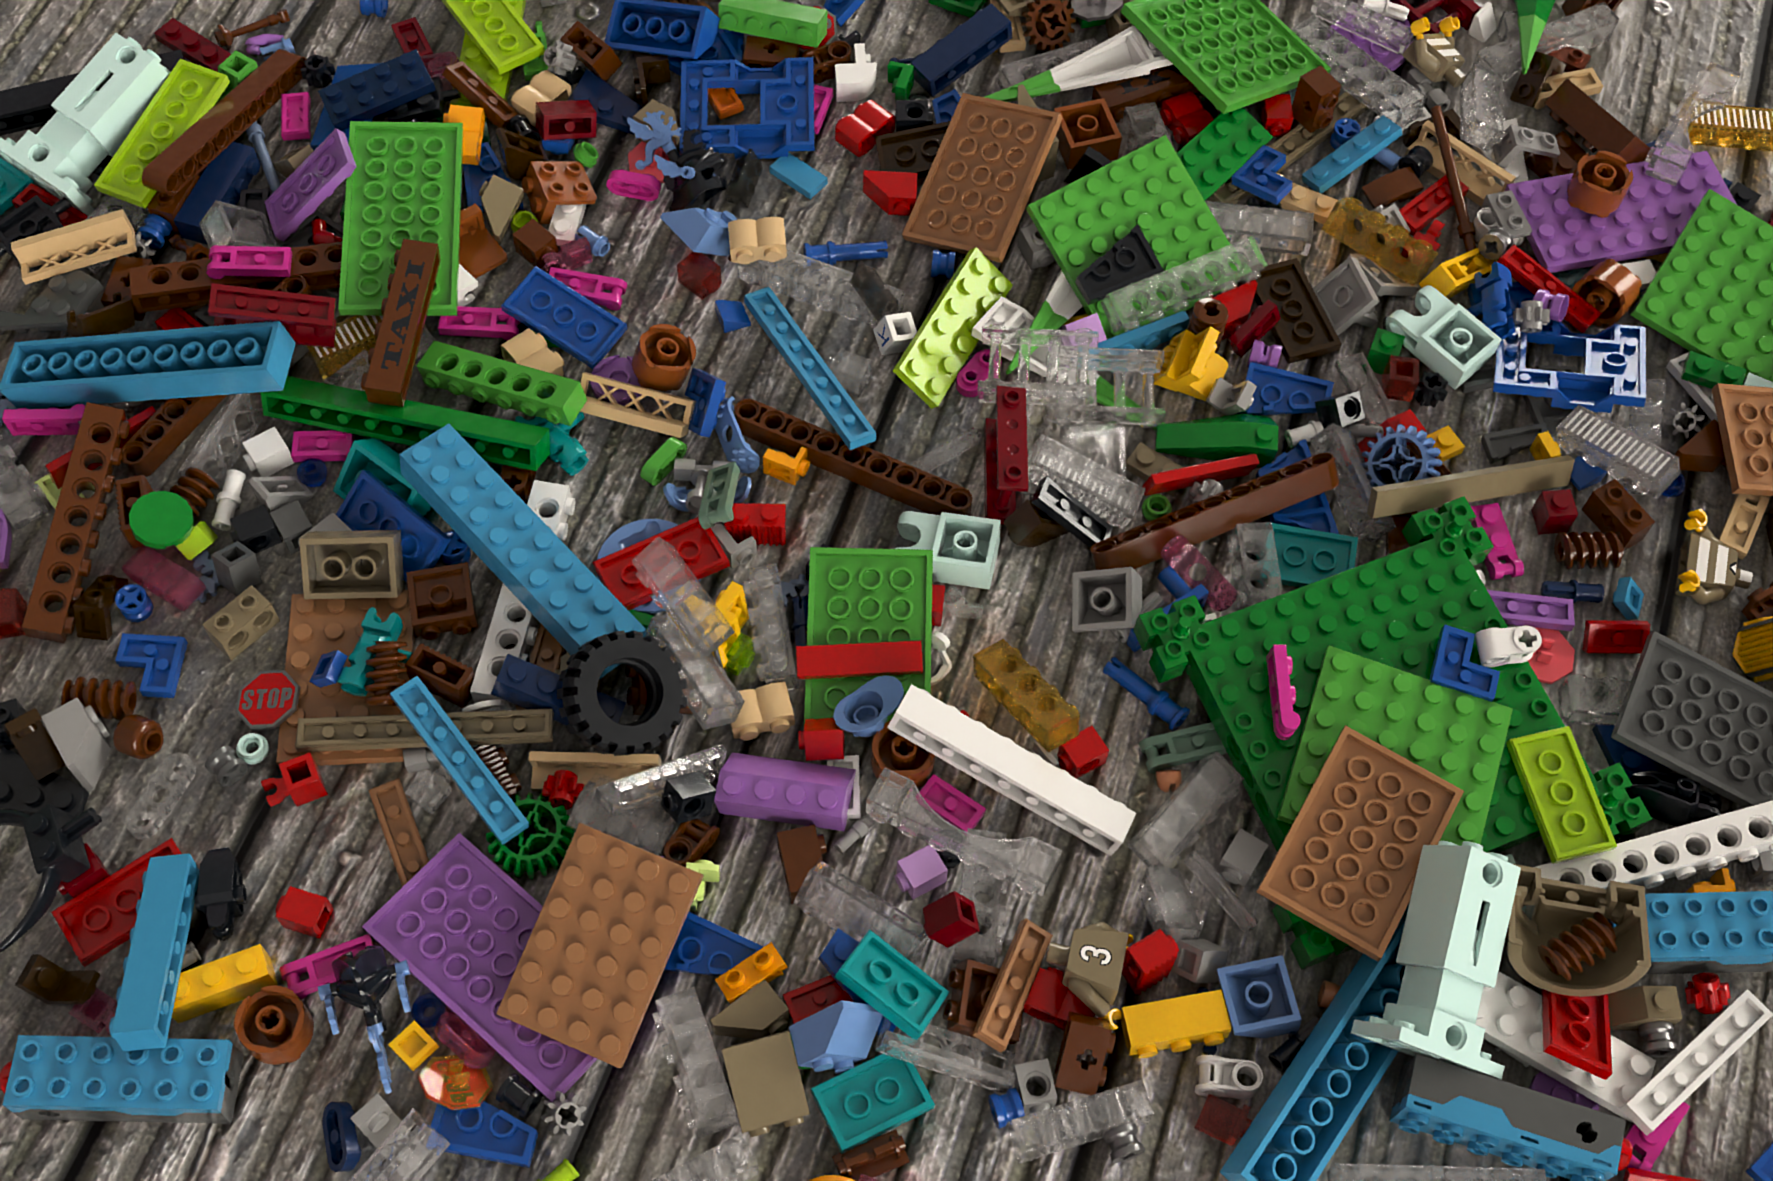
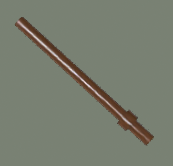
(1465, 228)

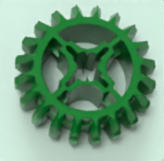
(553, 844)

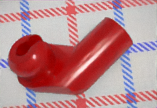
(320, 233)

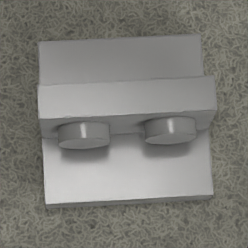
(1347, 296)

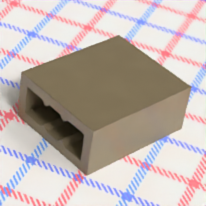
(766, 1083)

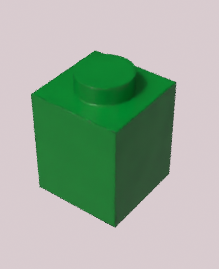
(1382, 347)

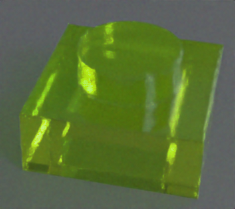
(740, 654)

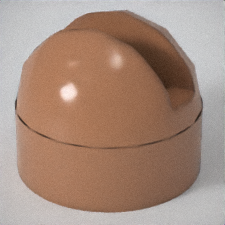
(1168, 779)
(1327, 993)

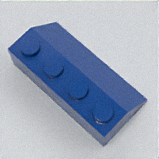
(661, 28)

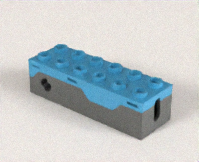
(1710, 932)
(101, 1082)
(1509, 1121)

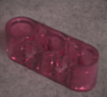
(163, 578)

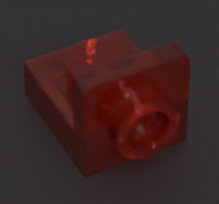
(1223, 1120)

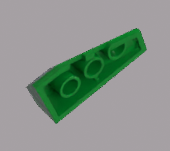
(1220, 438)

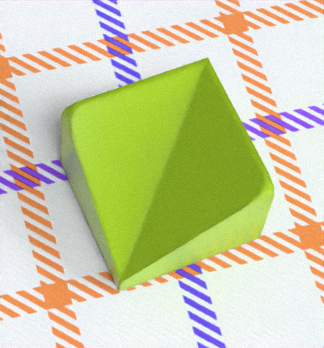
(199, 540)

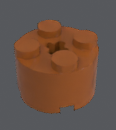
(1599, 183)
(1610, 290)
(663, 358)
(887, 752)
(290, 1021)

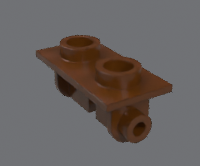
(873, 1157)

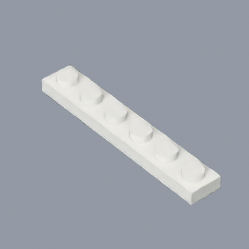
(1696, 1062)

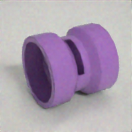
(1556, 303)
(1265, 354)

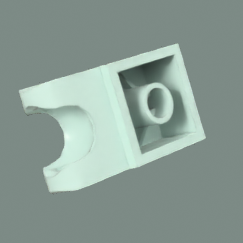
(1444, 336)
(961, 545)

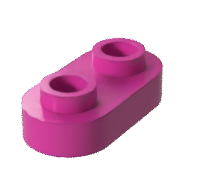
(634, 185)
(976, 369)

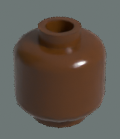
(138, 736)

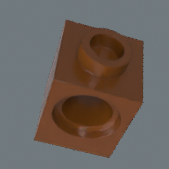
(533, 242)

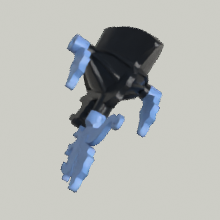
(686, 175)
(363, 983)

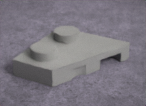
(1382, 280)

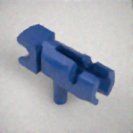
(1495, 300)

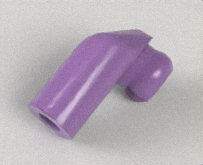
(263, 40)

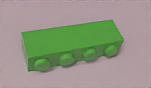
(775, 20)

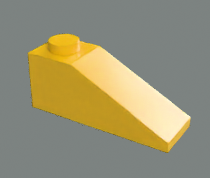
(1458, 273)

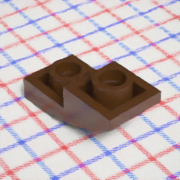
(1392, 187)

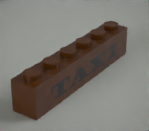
(1154, 87)
(402, 323)

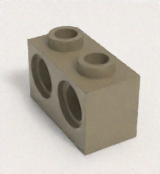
(241, 622)

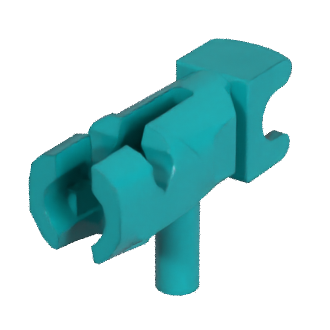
(562, 446)
(353, 677)

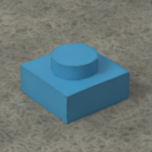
(1628, 598)

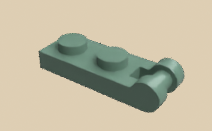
(719, 495)
(1181, 746)

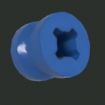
(376, 7)
(1343, 131)
(156, 229)
(943, 264)
(460, 556)
(136, 595)
(1005, 1107)

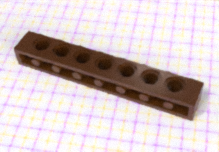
(188, 284)
(95, 422)

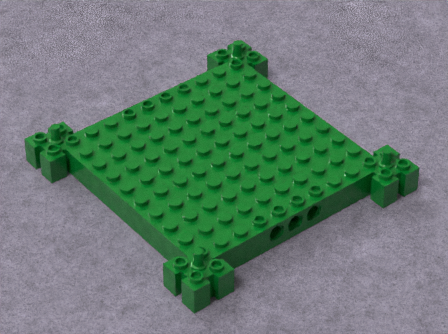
(1385, 614)

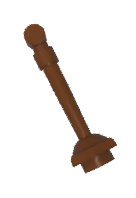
(226, 37)
(195, 252)

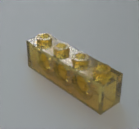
(1341, 226)
(1026, 695)

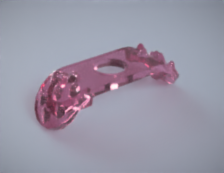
(1182, 555)

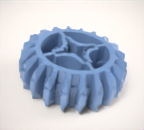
(1398, 441)

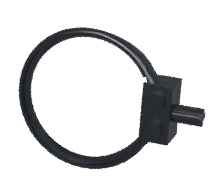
(56, 853)

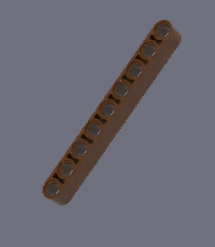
(223, 123)
(192, 411)
(836, 460)
(1219, 512)

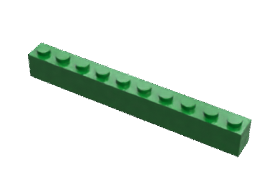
(350, 412)

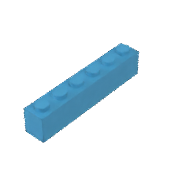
(155, 953)

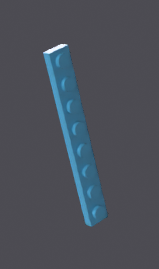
(810, 368)

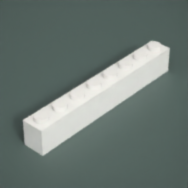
(1012, 770)

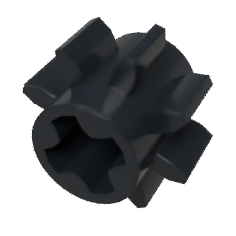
(318, 71)
(1430, 389)

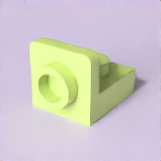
(711, 874)

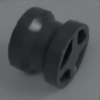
(1418, 159)

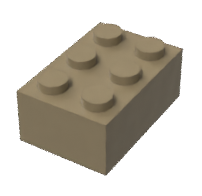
(352, 564)

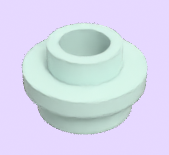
(249, 741)

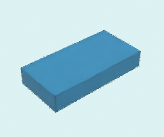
(798, 175)

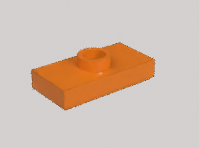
(725, 102)

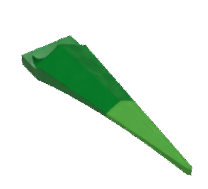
(1532, 18)

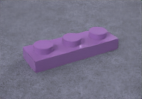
(1535, 610)

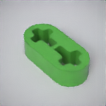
(663, 460)

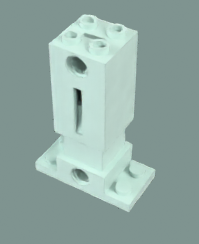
(89, 120)
(1449, 955)

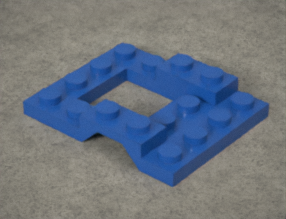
(784, 106)
(1611, 367)

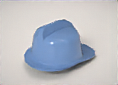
(869, 706)

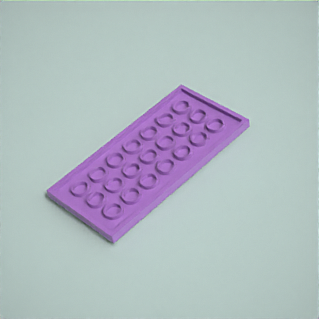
(1641, 226)
(463, 937)

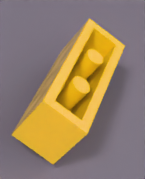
(222, 982)
(1175, 1023)

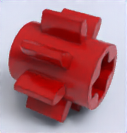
(563, 788)
(1707, 993)

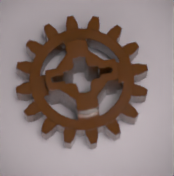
(1041, 30)

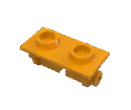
(761, 965)

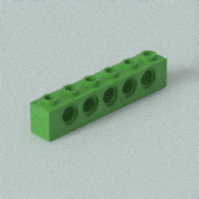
(502, 383)

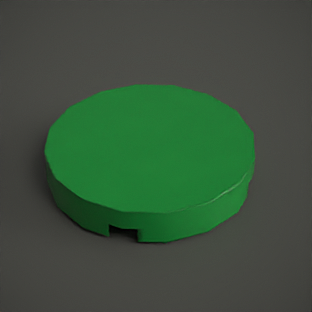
(161, 519)

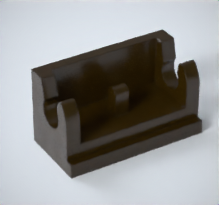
(104, 320)

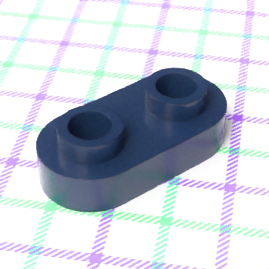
(340, 1137)

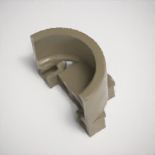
(1557, 906)

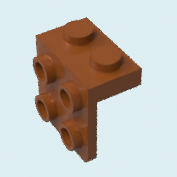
(556, 184)
(478, 248)

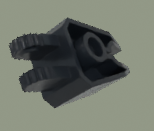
(1673, 797)
(220, 892)

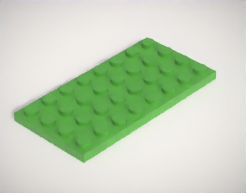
(400, 190)

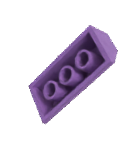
(785, 791)

